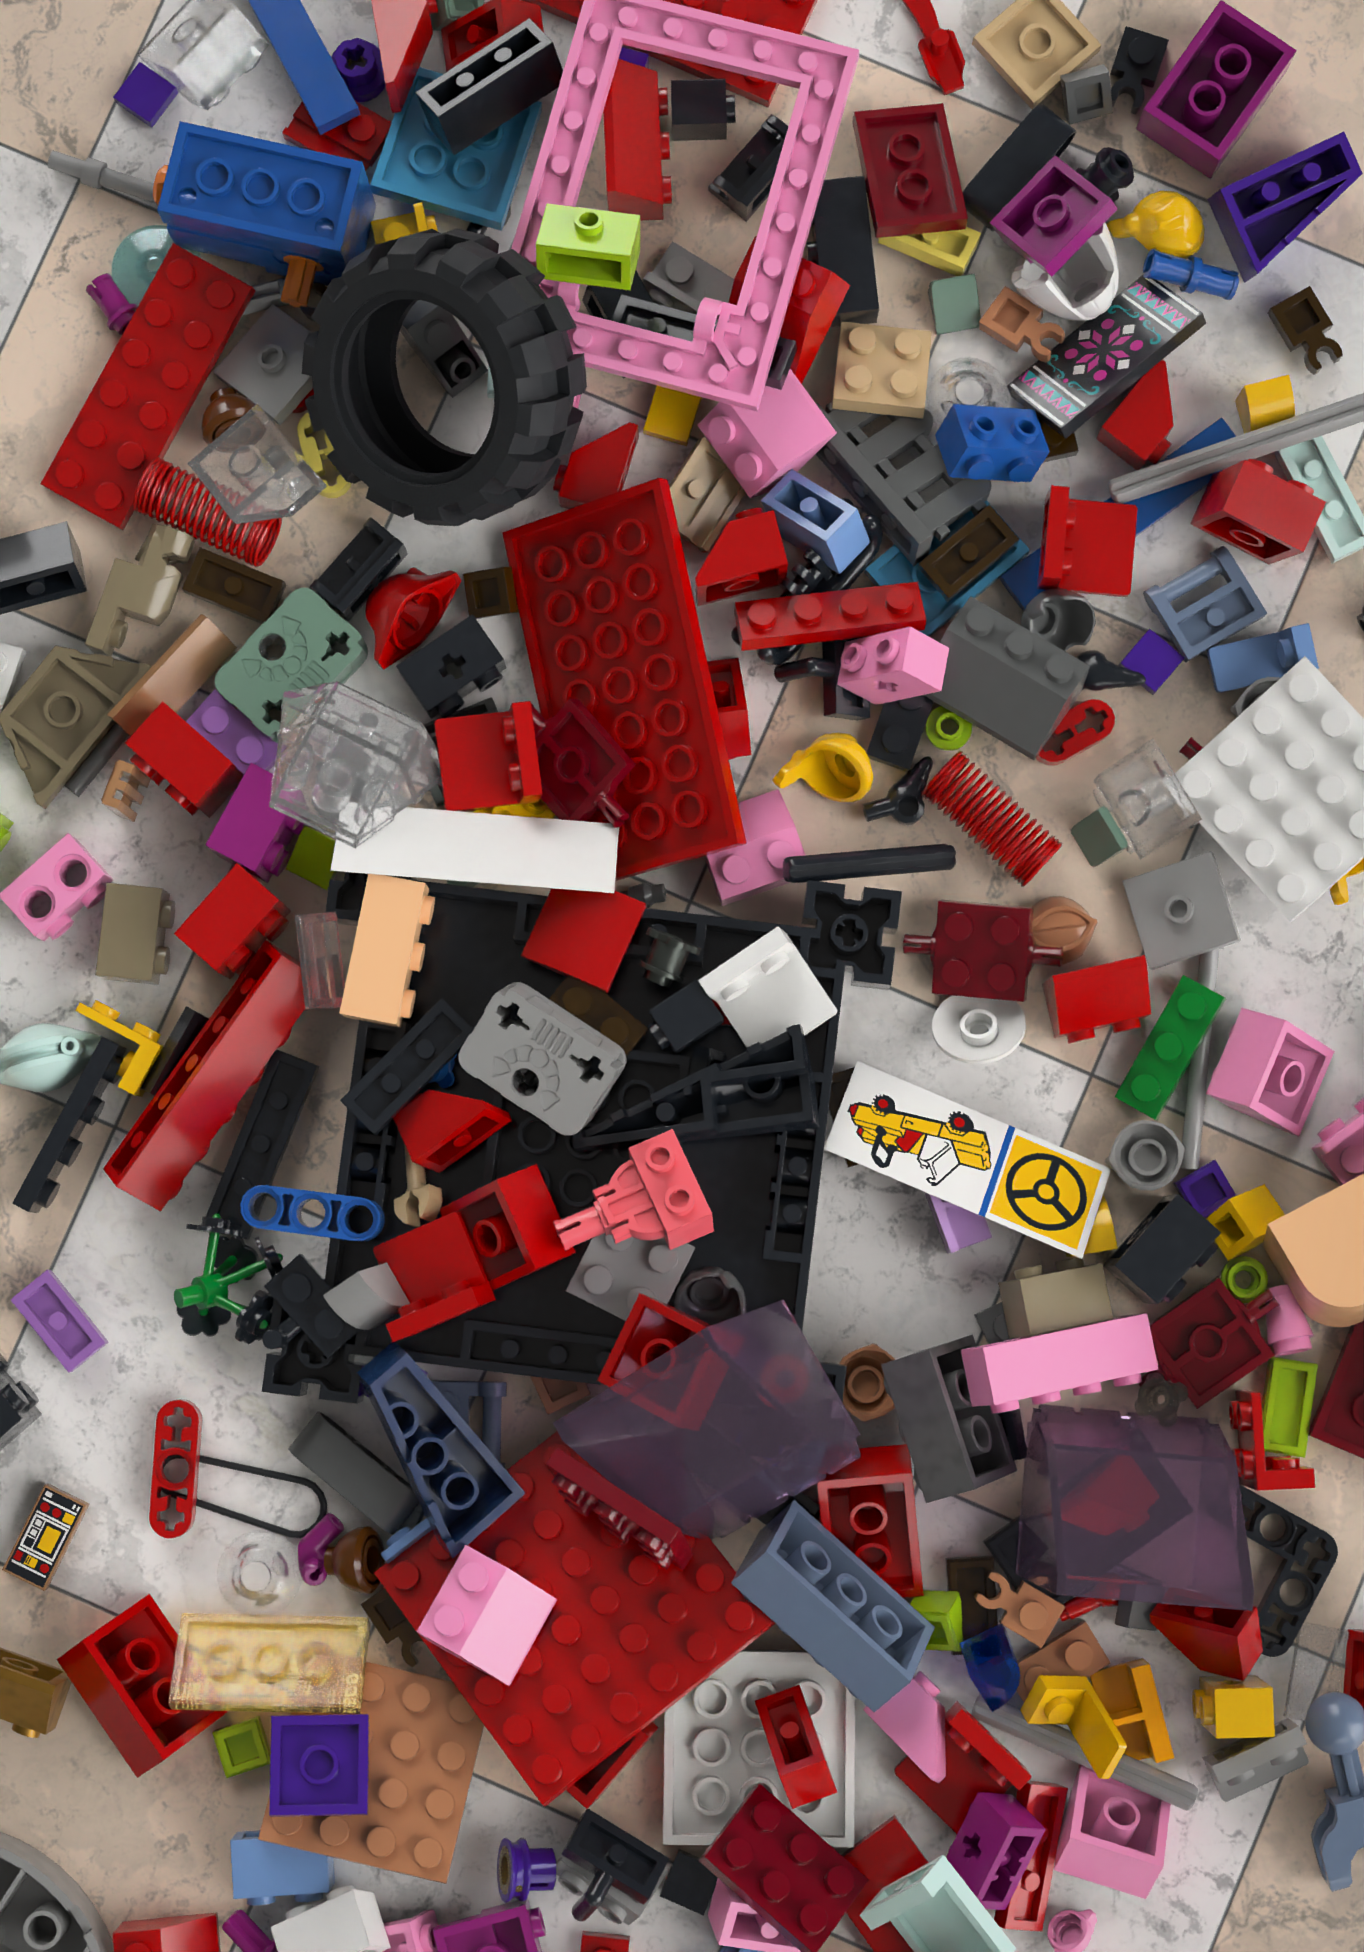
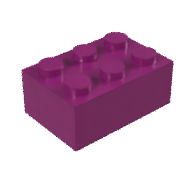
(1215, 89)

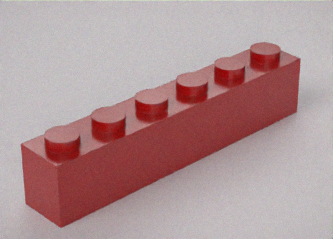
(210, 1079)

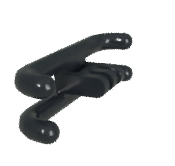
(817, 578)

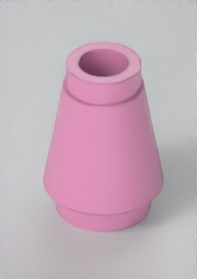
(1287, 1325)

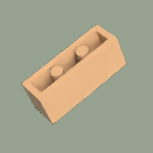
(387, 950)

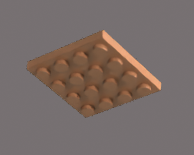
(418, 1781)

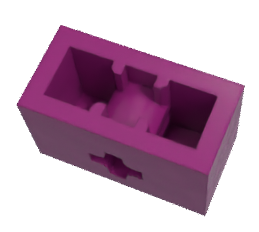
(995, 1847)

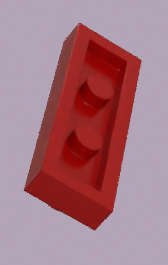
(1030, 1898)

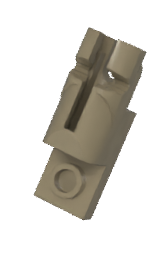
(140, 590)

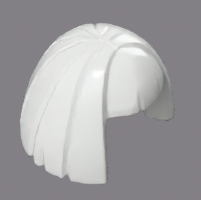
(1080, 287)

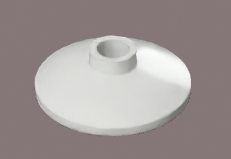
(962, 1018)

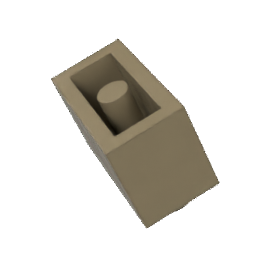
(134, 934)
(1055, 1300)

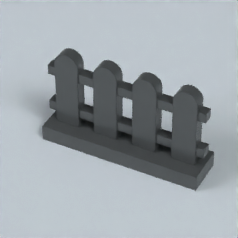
(893, 494)

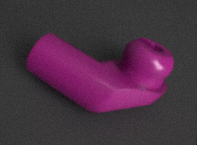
(313, 1547)

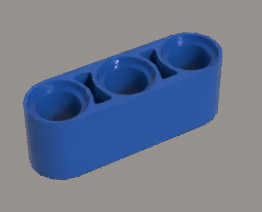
(289, 1210)

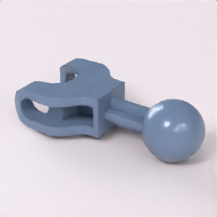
(1337, 1728)

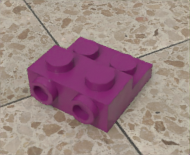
(1053, 216)
(497, 1929)

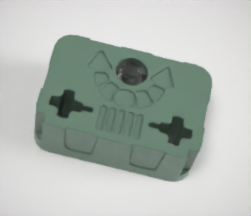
(308, 631)

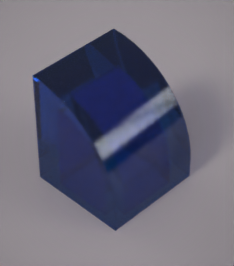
(992, 1665)

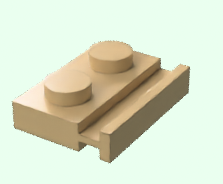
(704, 495)

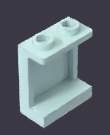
(936, 1912)

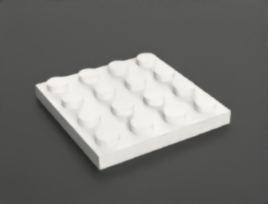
(1286, 788)
(721, 1750)

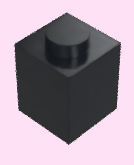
(701, 109)
(684, 1018)

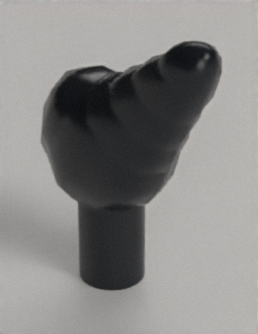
(1106, 674)
(904, 797)

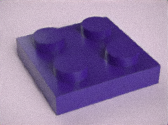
(319, 1765)

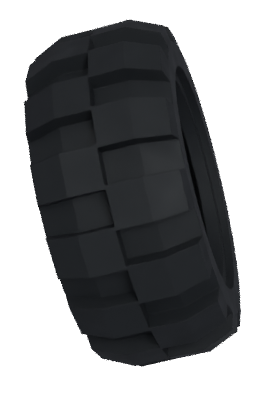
(360, 392)

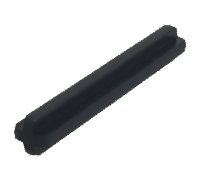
(869, 863)

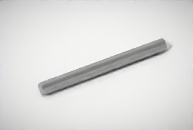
(1236, 449)

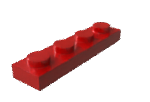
(828, 616)

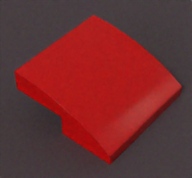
(584, 934)

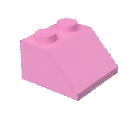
(768, 442)
(759, 863)
(1270, 1071)
(486, 1615)
(1112, 1834)

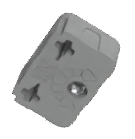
(550, 1045)

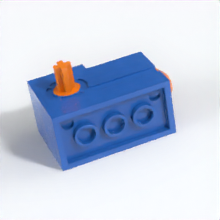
(265, 205)

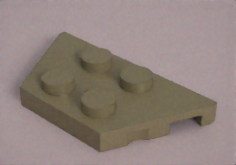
(64, 715)

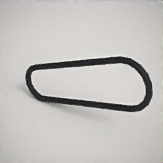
(258, 1471)

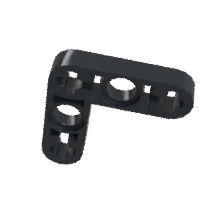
(1291, 1548)

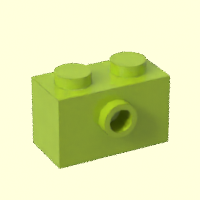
(588, 246)

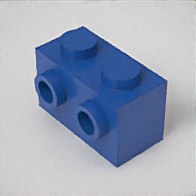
(991, 443)

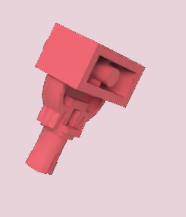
(645, 1200)

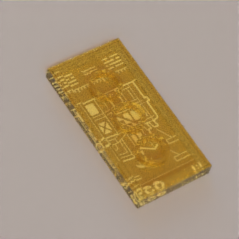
(270, 1663)

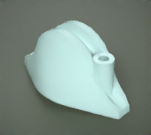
(45, 1056)

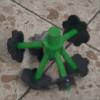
(206, 1301)

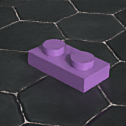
(233, 734)
(59, 1320)

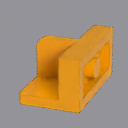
(1135, 1708)

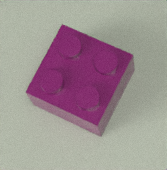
(253, 831)

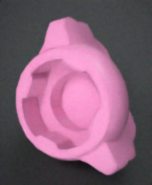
(1071, 1930)

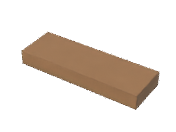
(175, 674)

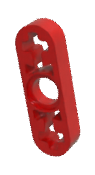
(183, 1504)

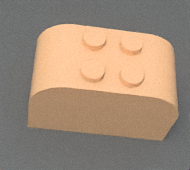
(1322, 1254)

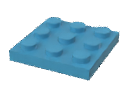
(468, 185)

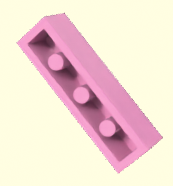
(1059, 1361)

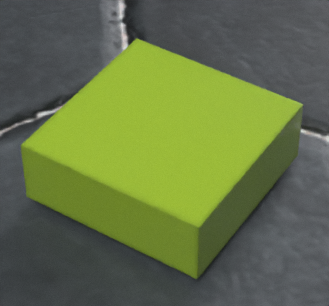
(242, 1746)

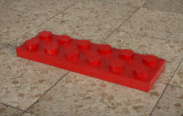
(148, 384)

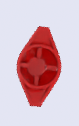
(407, 610)

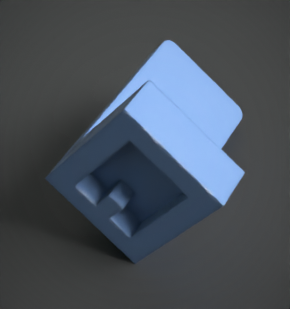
(1251, 659)

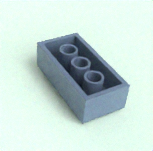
(833, 1606)

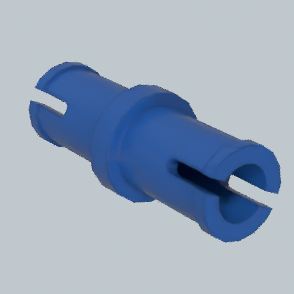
(1190, 274)

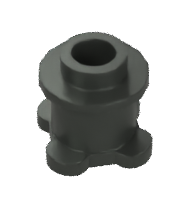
(666, 957)

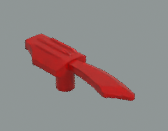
(938, 48)

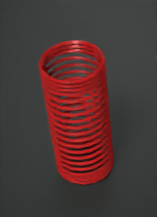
(258, 542)
(1028, 864)

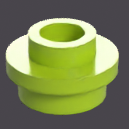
(939, 738)
(1258, 1276)

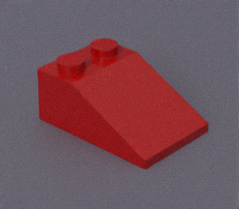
(810, 310)
(874, 1515)

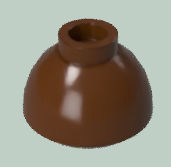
(223, 412)
(356, 1559)

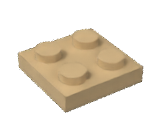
(1035, 45)
(882, 370)

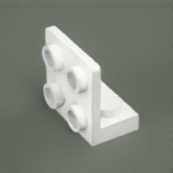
(768, 990)

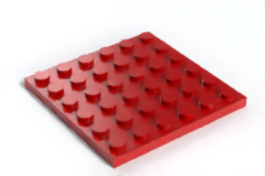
(614, 1645)

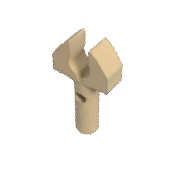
(418, 1196)

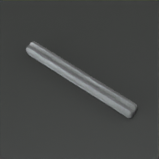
(1063, 1743)

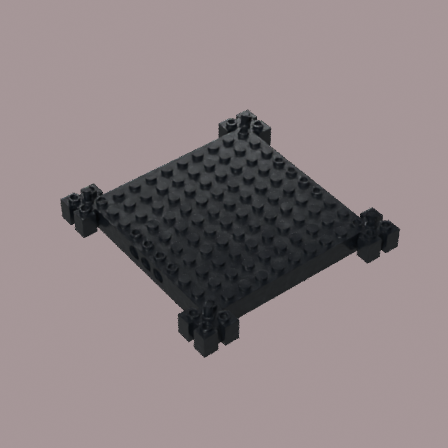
(755, 1184)

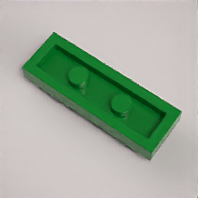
(1170, 1047)

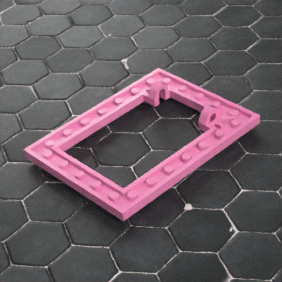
(737, 356)

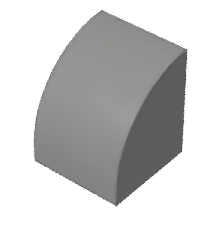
(367, 1297)

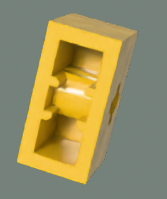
(1234, 1707)

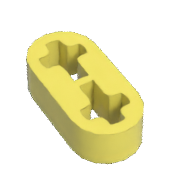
(315, 456)

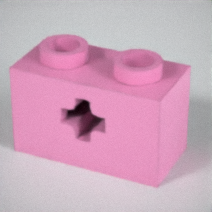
(893, 666)

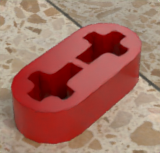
(1079, 741)

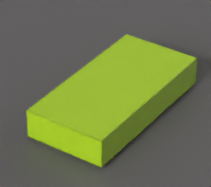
(1288, 1405)

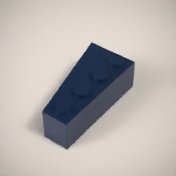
(443, 1458)

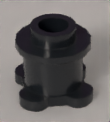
(1109, 172)

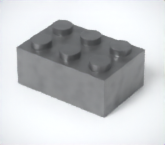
(947, 1438)

